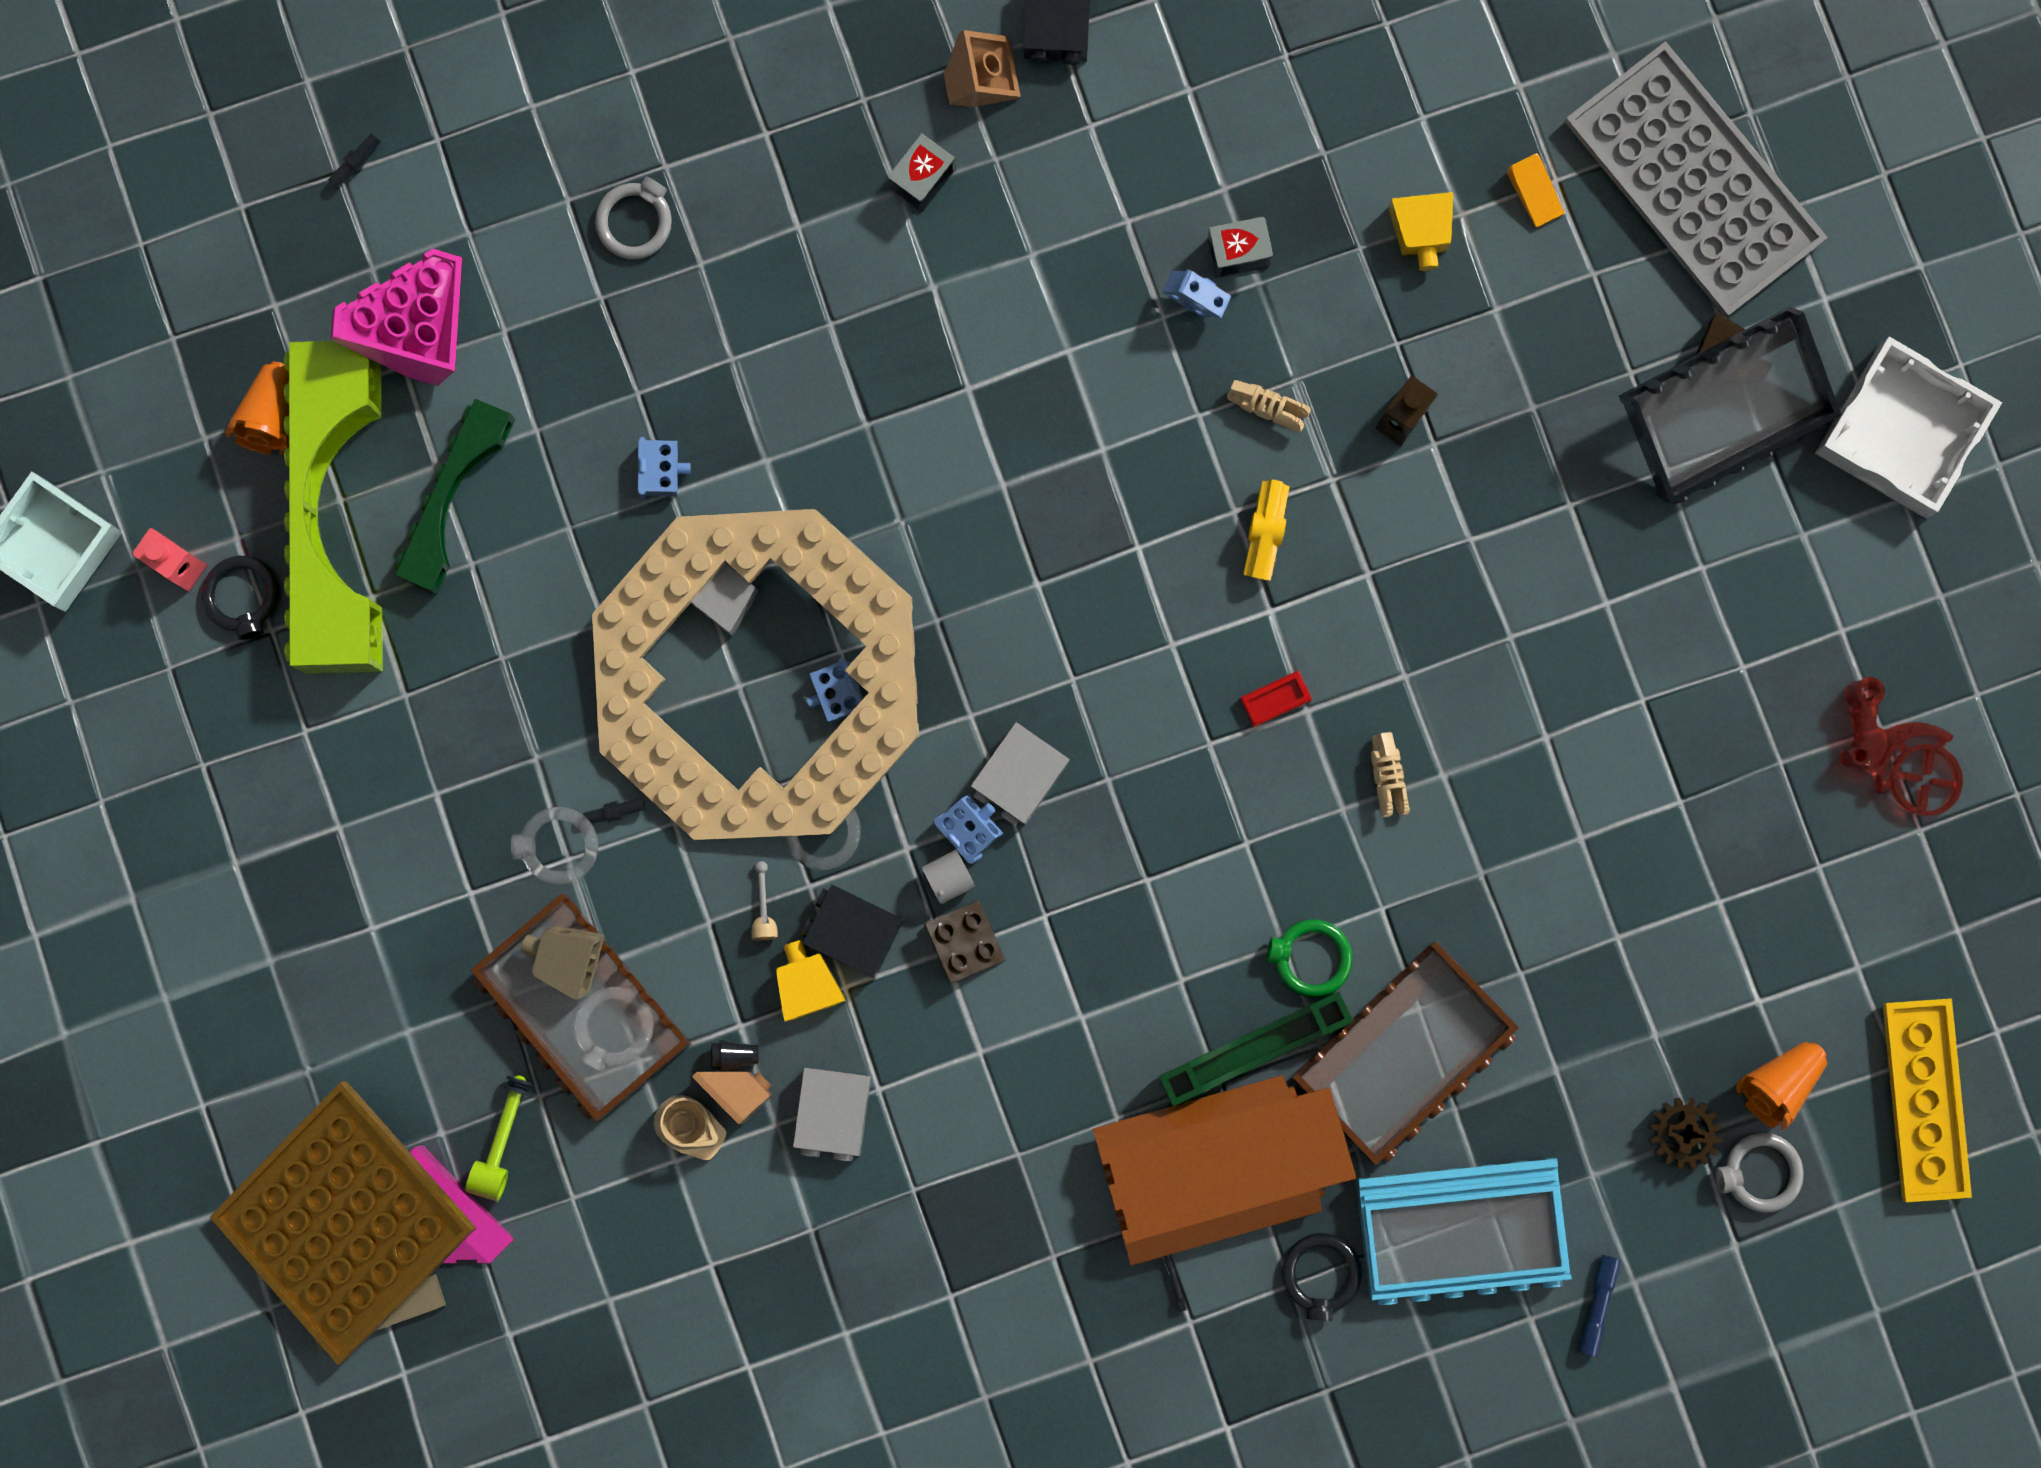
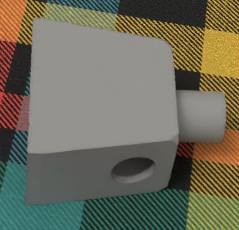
(726, 599)

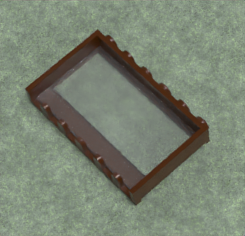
(549, 1016)
(1408, 1053)

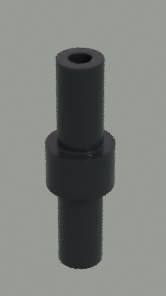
(354, 160)
(614, 810)

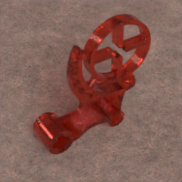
(1876, 745)

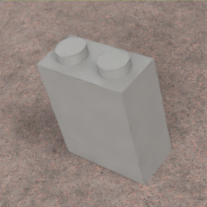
(1019, 775)
(832, 1113)

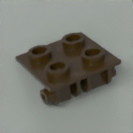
(964, 942)

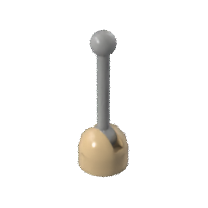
(763, 927)

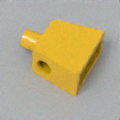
(1423, 226)
(806, 983)

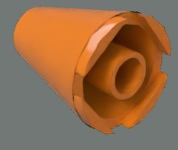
(262, 412)
(1783, 1084)

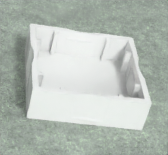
(1908, 428)

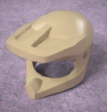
(689, 1127)

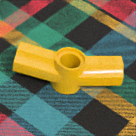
(1266, 529)

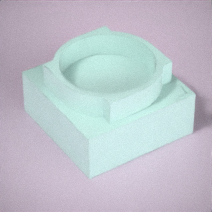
(52, 541)

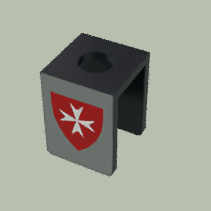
(922, 172)
(1239, 247)

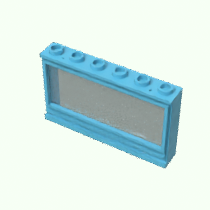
(1463, 1231)

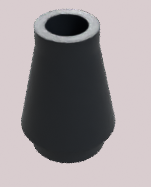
(731, 1055)

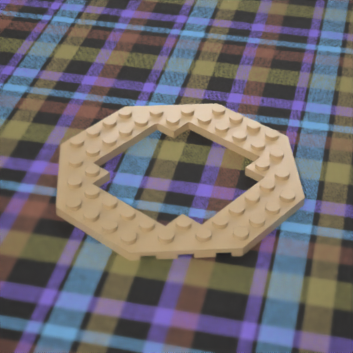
(659, 592)

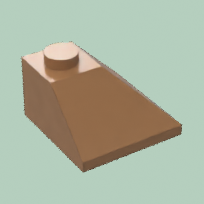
(981, 70)
(736, 1092)

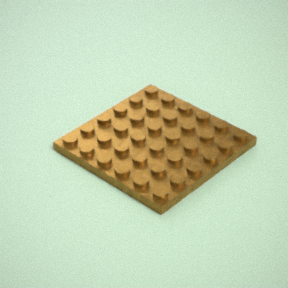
(342, 1222)

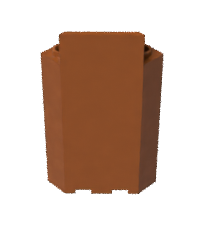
(1221, 1166)

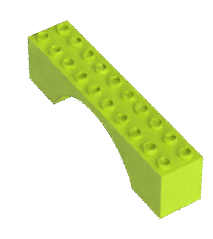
(329, 400)

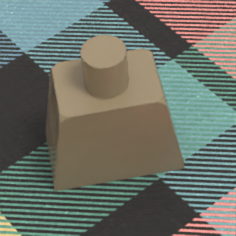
(565, 958)

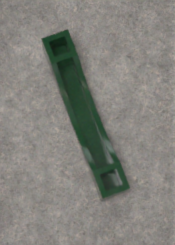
(482, 434)
(1255, 1048)

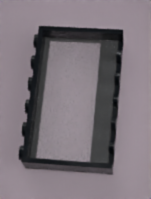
(1731, 405)

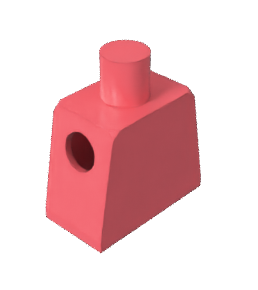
(167, 559)

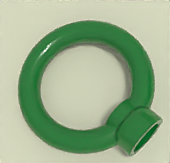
(1280, 950)

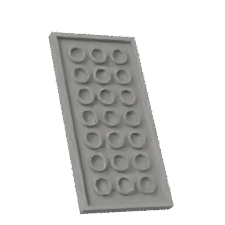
(1695, 179)

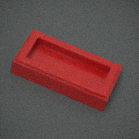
(1275, 699)

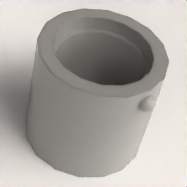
(948, 877)

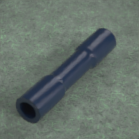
(1594, 1326)

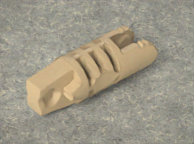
(1269, 405)
(1388, 775)

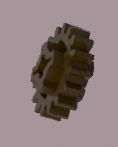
(1683, 1146)

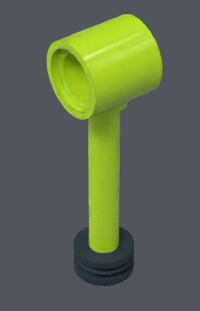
(488, 1178)

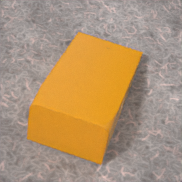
(1535, 190)

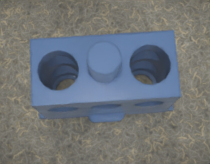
(1196, 293)
(649, 465)
(846, 689)
(964, 833)

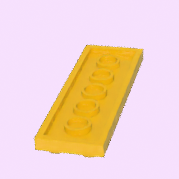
(1927, 1100)

